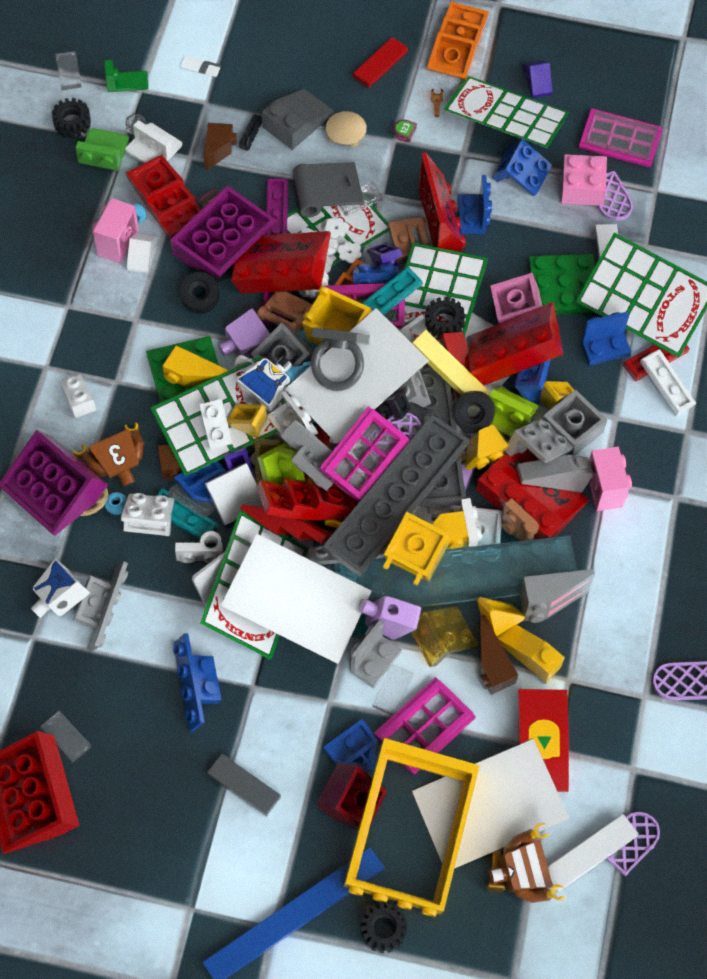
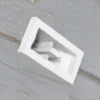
(141, 252)

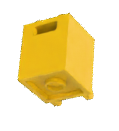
(333, 312)
(417, 547)

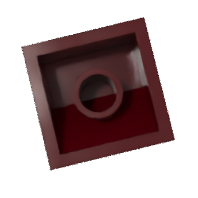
(347, 794)

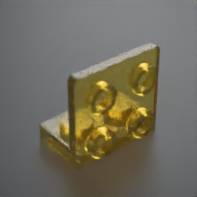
(442, 633)

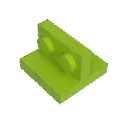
(511, 411)
(277, 465)

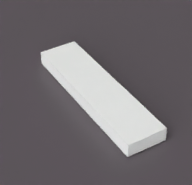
(592, 852)

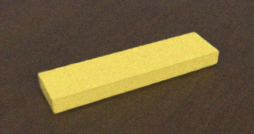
(447, 366)

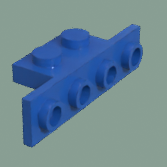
(197, 681)

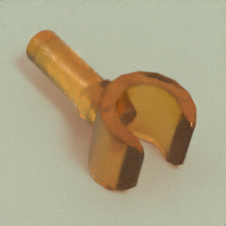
(436, 99)

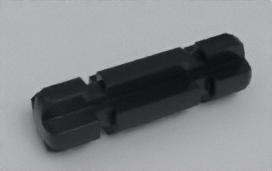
(250, 132)

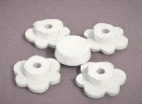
(347, 251)

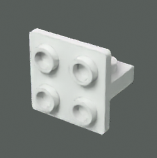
(152, 142)
(287, 413)
(148, 514)

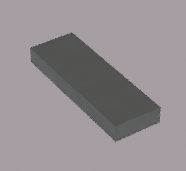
(244, 785)

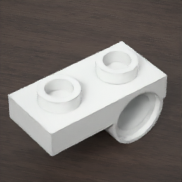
(78, 396)
(215, 424)
(198, 551)

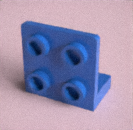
(524, 166)
(475, 209)
(605, 338)
(531, 381)

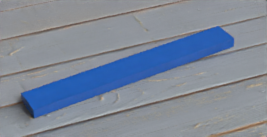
(288, 919)

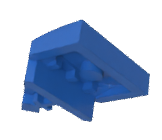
(354, 747)

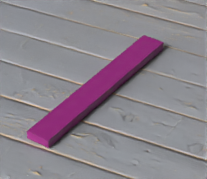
(277, 208)

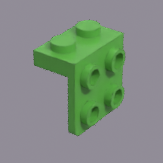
(102, 149)

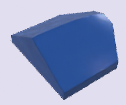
(194, 483)

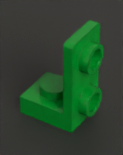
(124, 80)

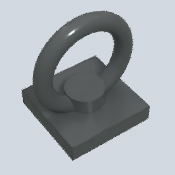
(339, 340)

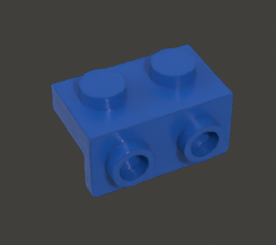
(369, 274)

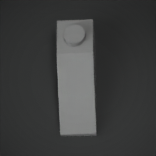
(562, 473)

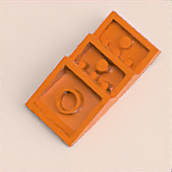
(458, 40)

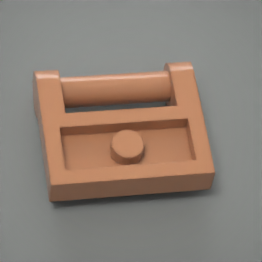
(403, 236)
(285, 305)
(518, 522)

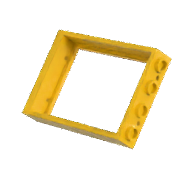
(432, 763)

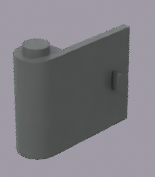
(326, 186)

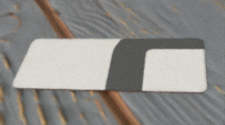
(200, 66)

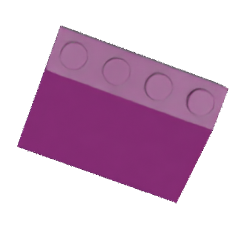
(220, 233)
(51, 483)

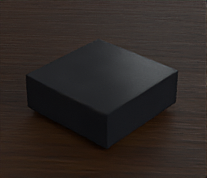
(398, 404)

